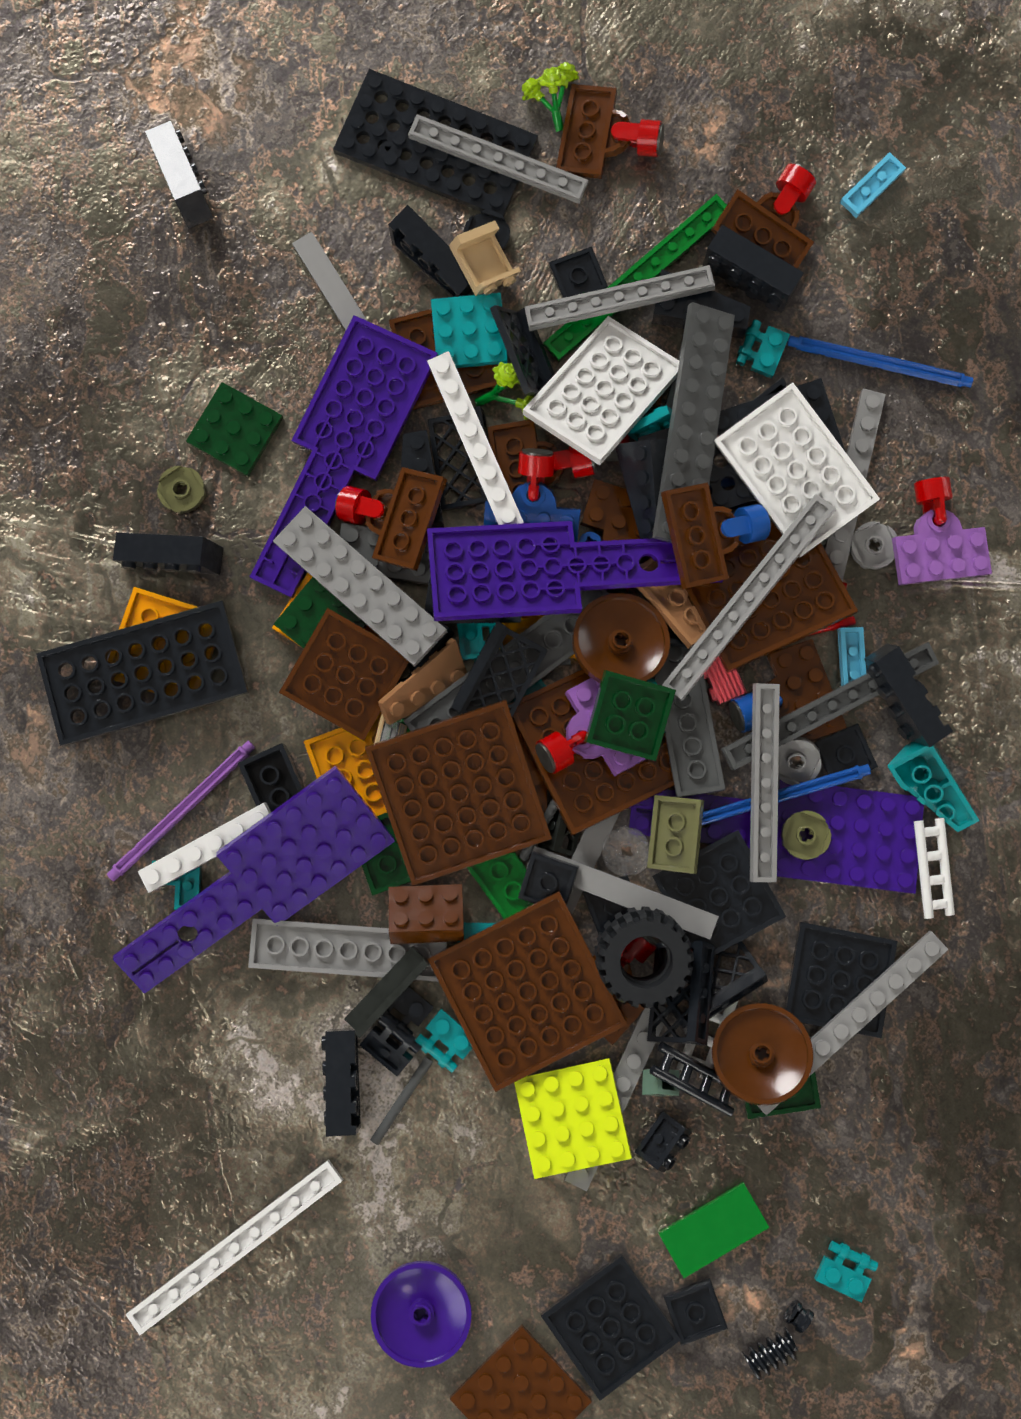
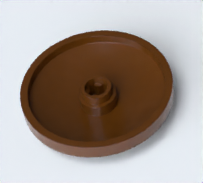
(621, 636)
(762, 1054)

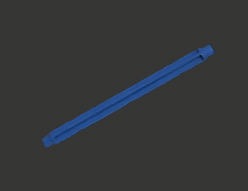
(880, 361)
(790, 792)

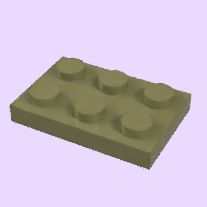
(675, 834)

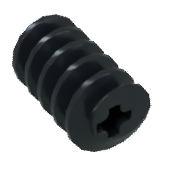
(771, 1354)

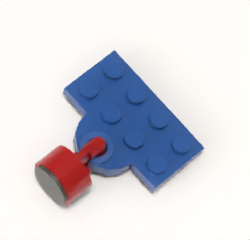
(534, 498)

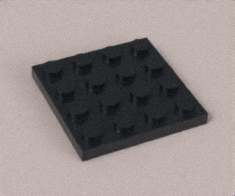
(724, 890)
(832, 970)
(610, 1327)

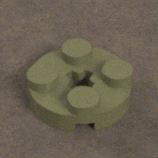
(168, 485)
(811, 847)

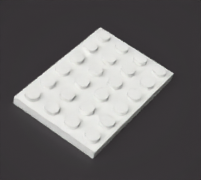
(603, 390)
(789, 457)

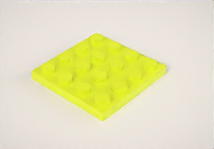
(572, 1118)

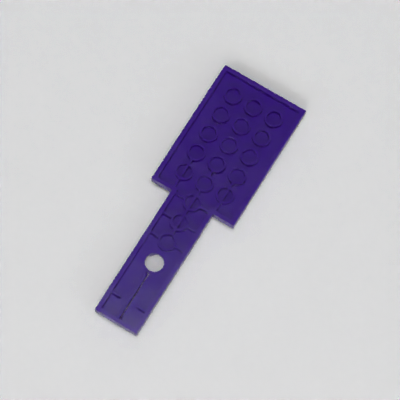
(348, 430)
(533, 569)
(869, 835)
(271, 867)

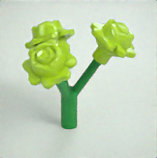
(551, 78)
(505, 378)

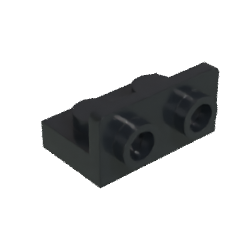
(664, 1142)

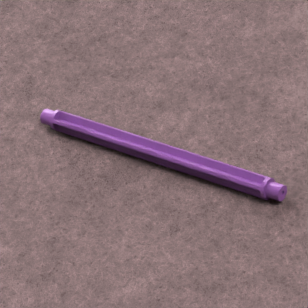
(180, 811)

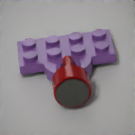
(939, 543)
(558, 752)

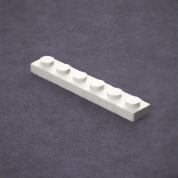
(199, 851)

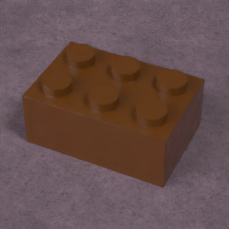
(426, 914)

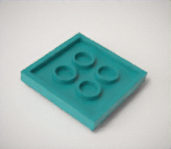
(468, 330)

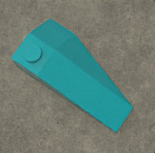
(929, 779)

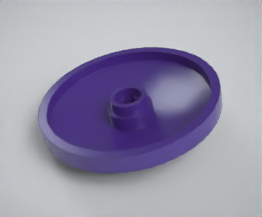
(421, 1314)

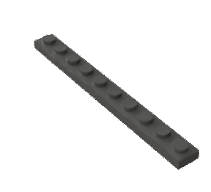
(826, 708)

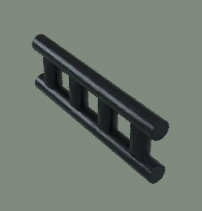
(683, 1082)

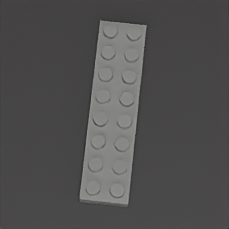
(360, 586)
(331, 949)

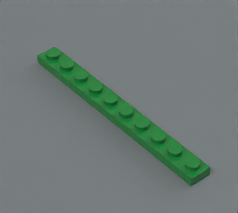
(648, 267)

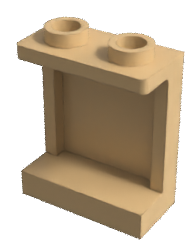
(483, 259)

